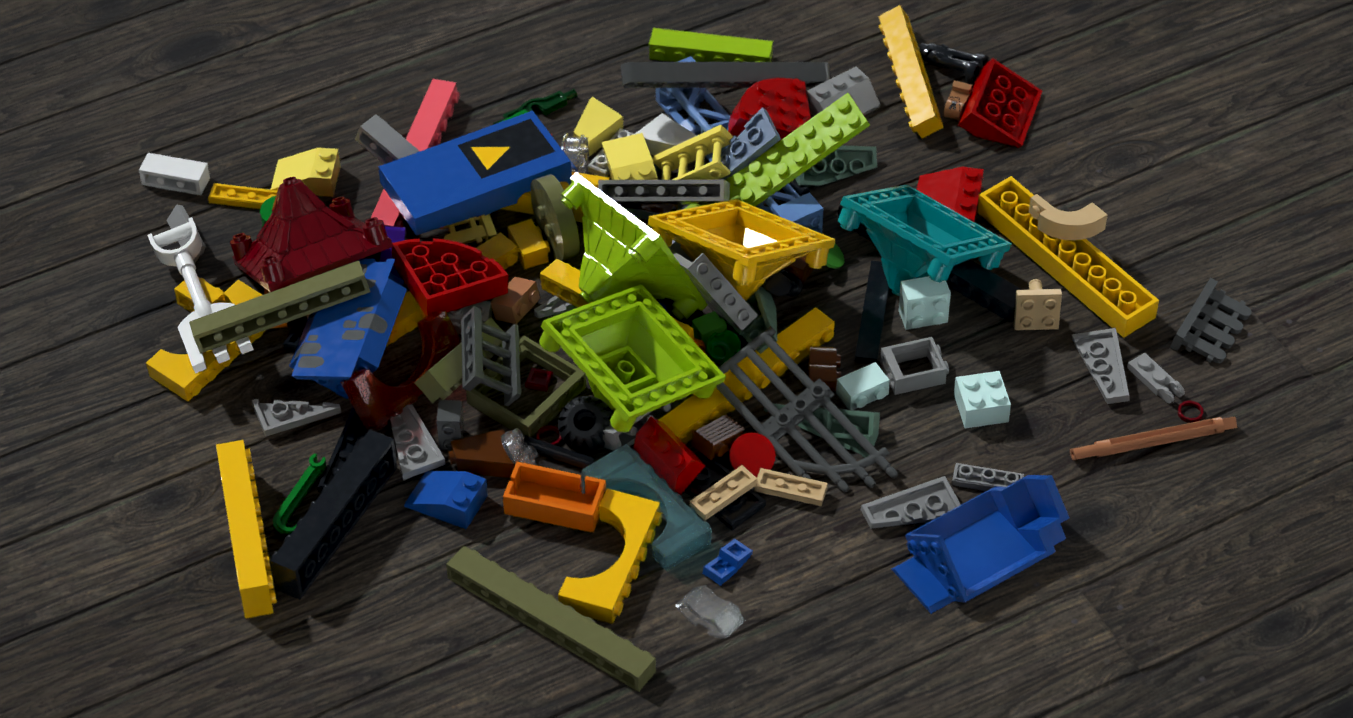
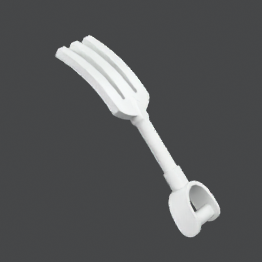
(183, 259)

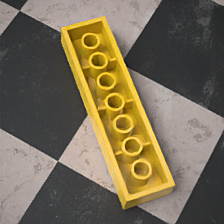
(246, 529)

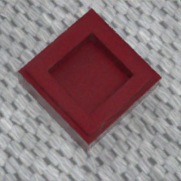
(539, 379)

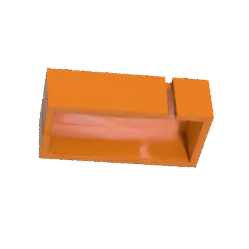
(554, 497)

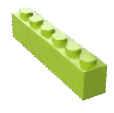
(678, 45)

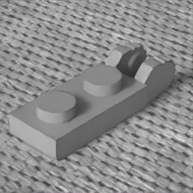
(1155, 378)

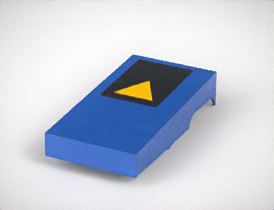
(473, 173)

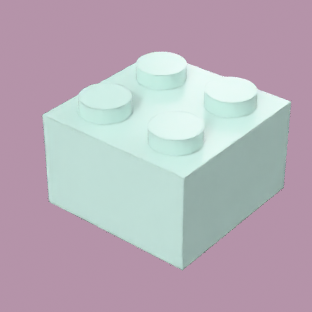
(923, 302)
(982, 399)

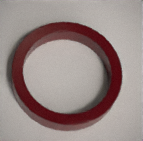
(1191, 403)
(549, 427)

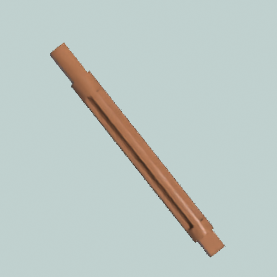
(1154, 438)

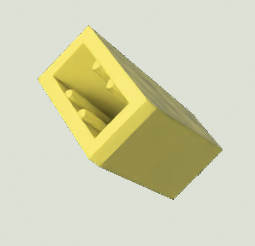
(598, 124)

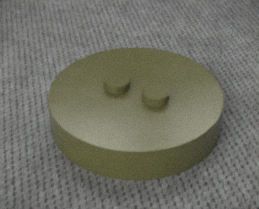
(554, 218)

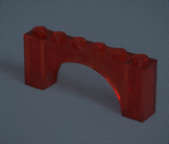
(379, 402)

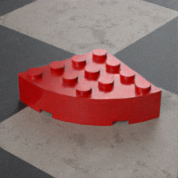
(781, 97)
(447, 274)

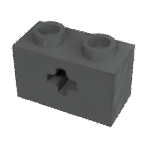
(449, 423)

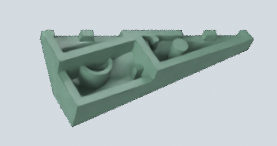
(864, 421)

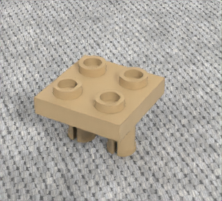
(1037, 308)

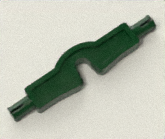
(544, 105)

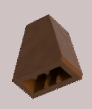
(482, 455)

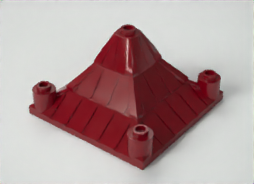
(306, 238)

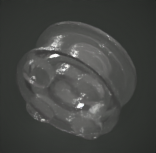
(576, 151)

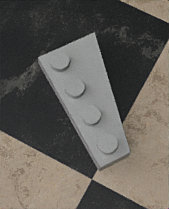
(1104, 361)

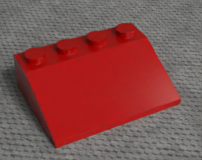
(1000, 105)
(955, 189)

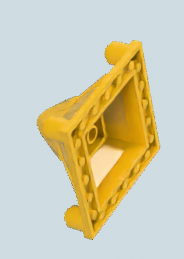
(742, 241)

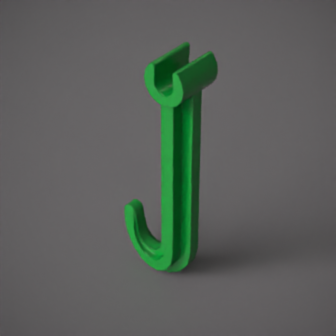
(298, 494)

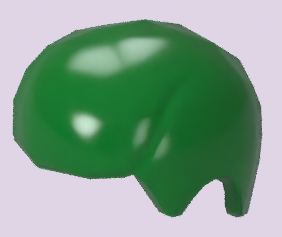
(722, 346)

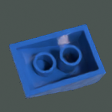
(449, 496)

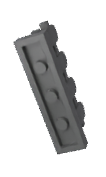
(1203, 328)

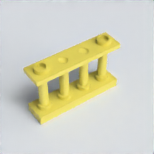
(696, 149)

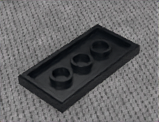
(736, 511)

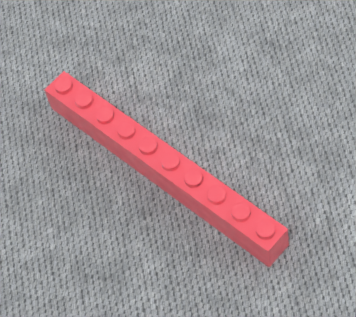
(423, 134)

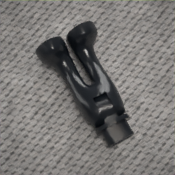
(949, 58)

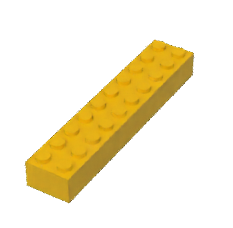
(1073, 263)

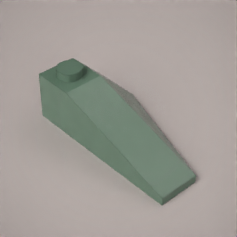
(840, 164)
(765, 308)

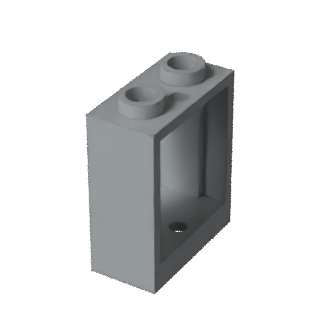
(909, 351)

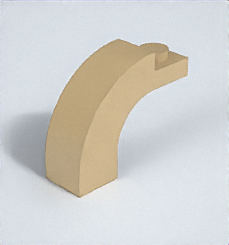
(1067, 225)

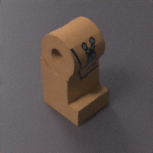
(957, 100)

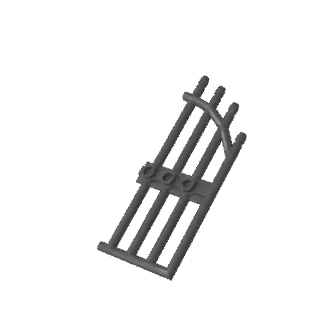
(798, 409)

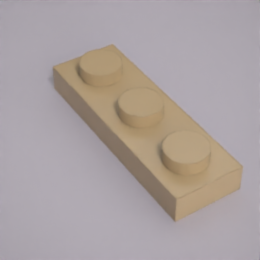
(791, 487)
(723, 492)

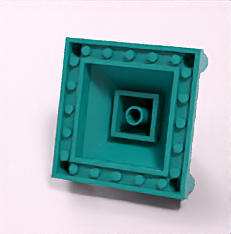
(919, 234)

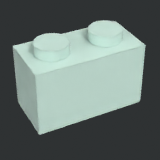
(862, 386)

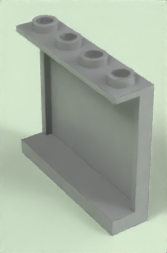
(715, 288)

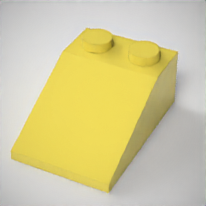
(629, 158)
(315, 167)

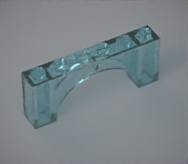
(684, 531)

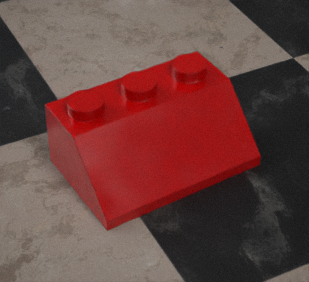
(667, 455)

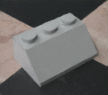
(850, 82)

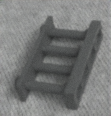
(474, 361)

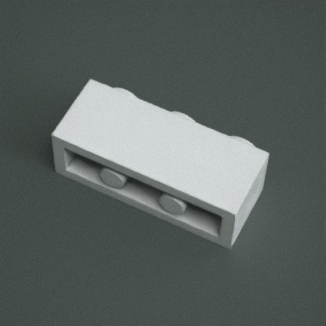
(174, 174)

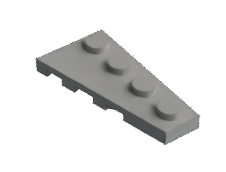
(414, 444)
(912, 505)

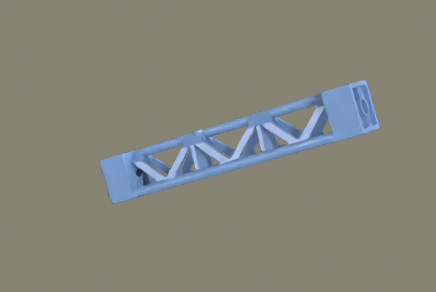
(798, 209)

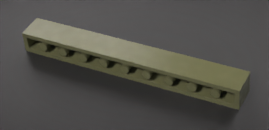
(552, 618)

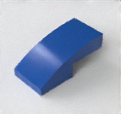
(728, 562)

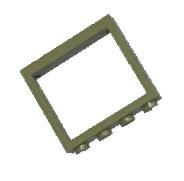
(574, 384)

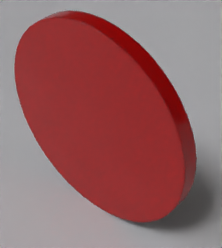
(752, 452)

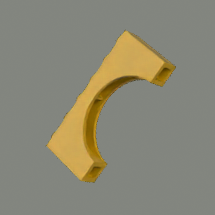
(176, 370)
(604, 593)

